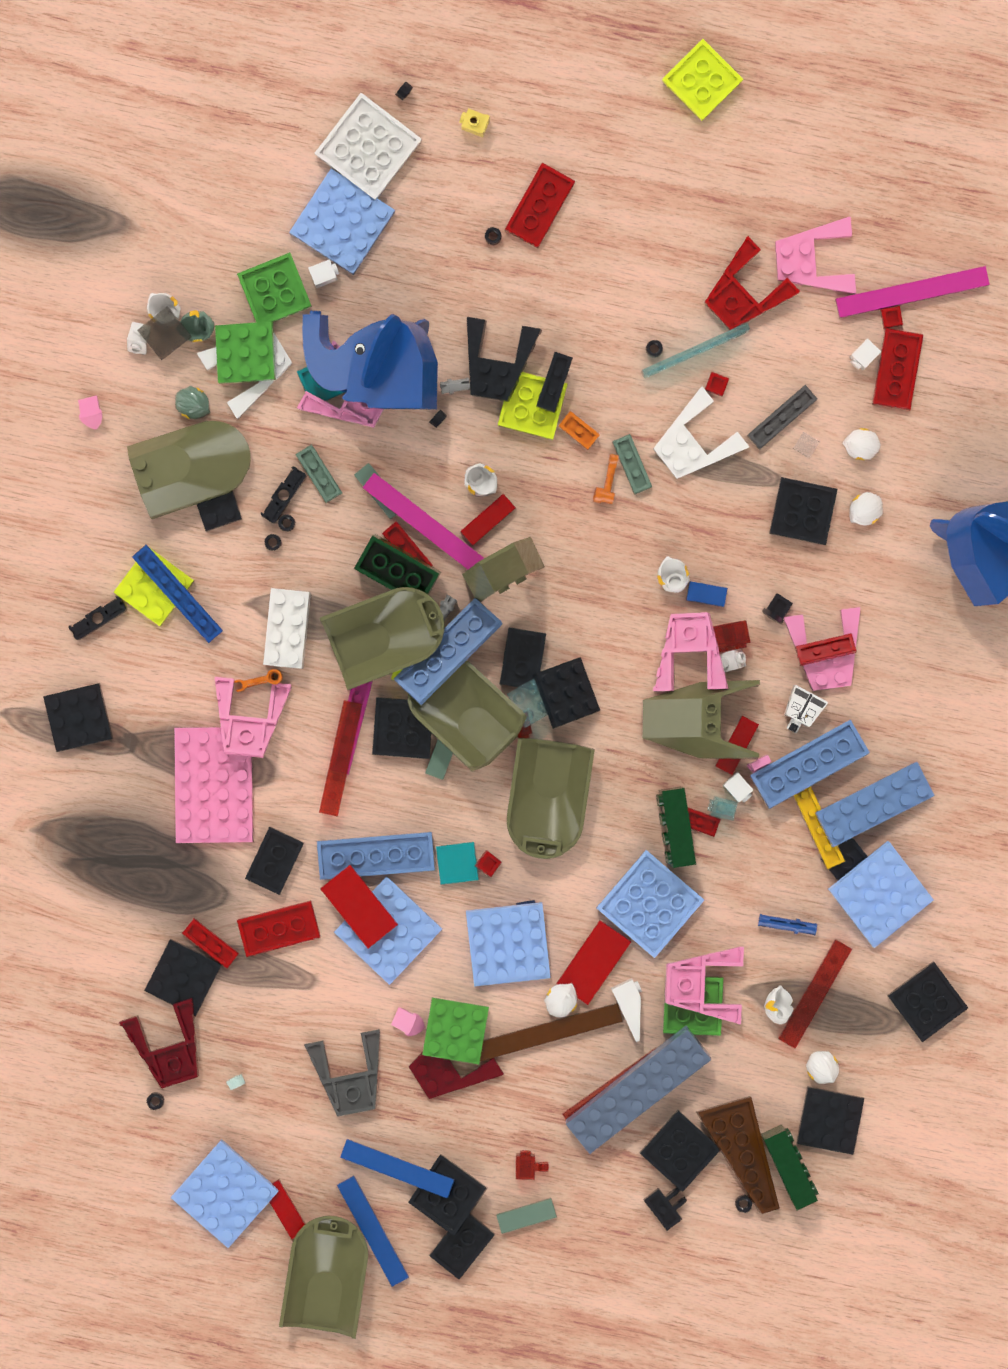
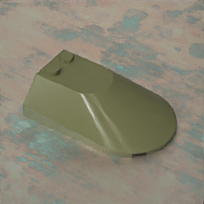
(189, 466)
(384, 634)
(470, 717)
(548, 796)
(325, 1277)

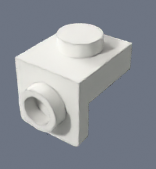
(135, 341)
(733, 660)

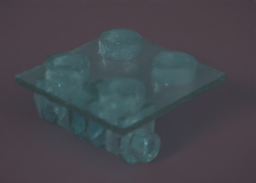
(529, 701)

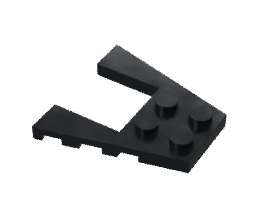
(492, 377)

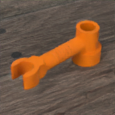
(605, 495)
(269, 678)

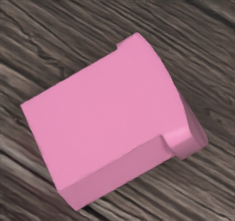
(90, 412)
(759, 763)
(408, 1022)

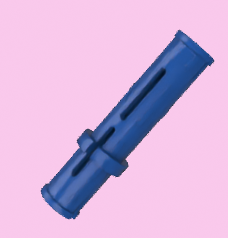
(787, 924)

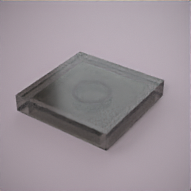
(164, 333)

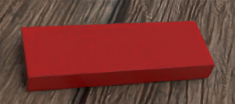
(488, 519)
(398, 537)
(825, 649)
(741, 737)
(703, 822)
(210, 943)
(286, 1210)

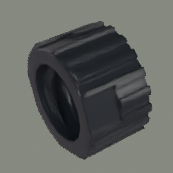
(404, 90)
(497, 231)
(654, 342)
(438, 418)
(280, 523)
(278, 542)
(149, 1103)
(740, 1198)

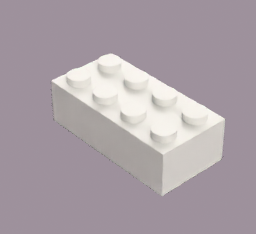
(287, 628)

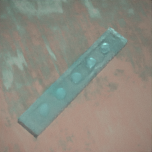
(696, 350)

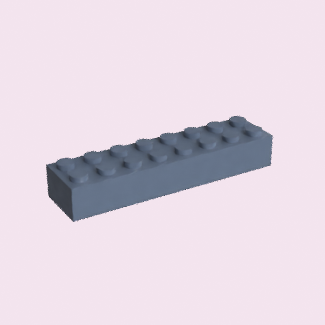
(638, 1089)

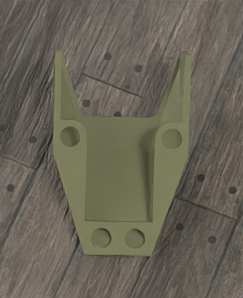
(503, 568)
(692, 721)

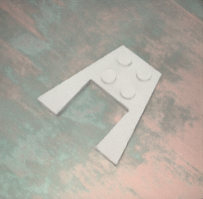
(247, 399)
(680, 449)

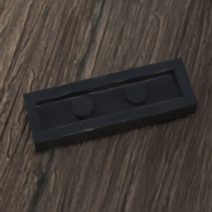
(554, 382)

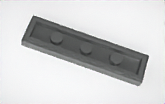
(782, 417)

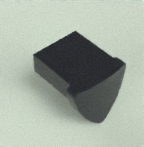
(777, 608)

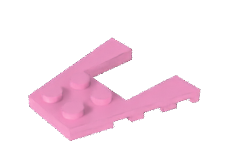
(797, 258)
(350, 411)
(690, 634)
(830, 672)
(247, 734)
(687, 984)

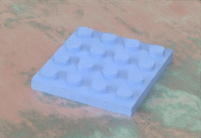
(342, 221)
(880, 894)
(650, 903)
(508, 944)
(400, 945)
(224, 1193)

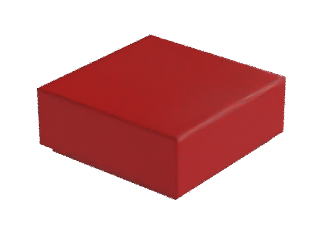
(891, 317)
(716, 384)
(488, 863)

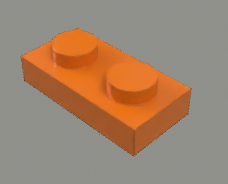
(579, 430)

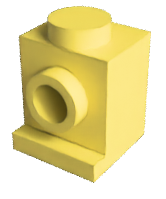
(479, 127)

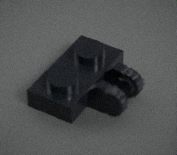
(663, 1208)

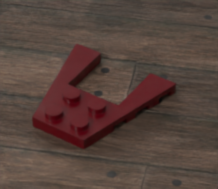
(173, 1062)
(440, 1076)

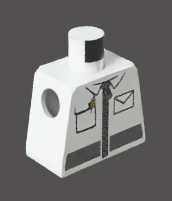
(803, 708)

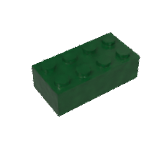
(395, 567)
(676, 827)
(792, 1172)

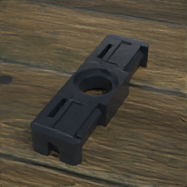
(277, 506)
(87, 625)

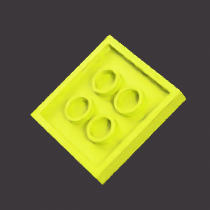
(702, 79)
(521, 410)
(145, 595)

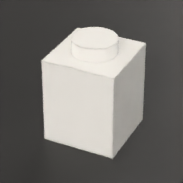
(324, 273)
(864, 355)
(738, 788)

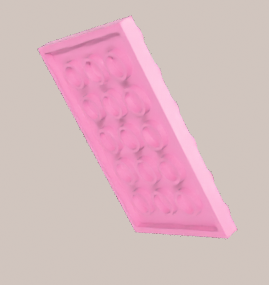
(211, 789)

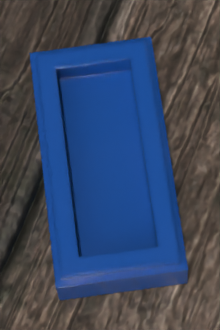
(706, 594)

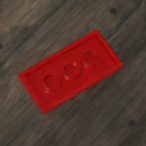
(540, 205)
(897, 369)
(359, 906)
(278, 928)
(594, 961)

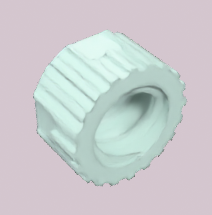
(235, 1082)

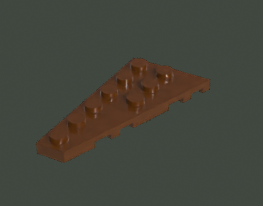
(740, 1141)

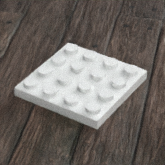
(368, 146)

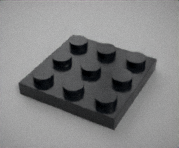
(803, 511)
(566, 692)
(78, 717)
(399, 731)
(182, 975)
(927, 1001)
(830, 1120)
(680, 1150)
(451, 1211)

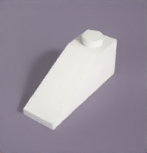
(630, 1003)

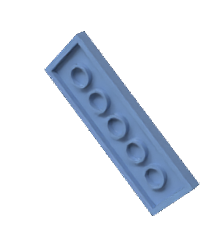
(458, 643)
(809, 764)
(874, 804)
(377, 855)

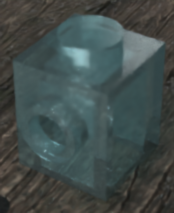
(722, 808)

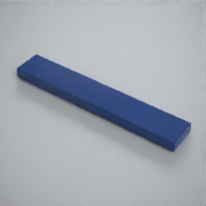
(177, 593)
(397, 1168)
(373, 1231)

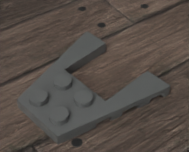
(354, 1091)

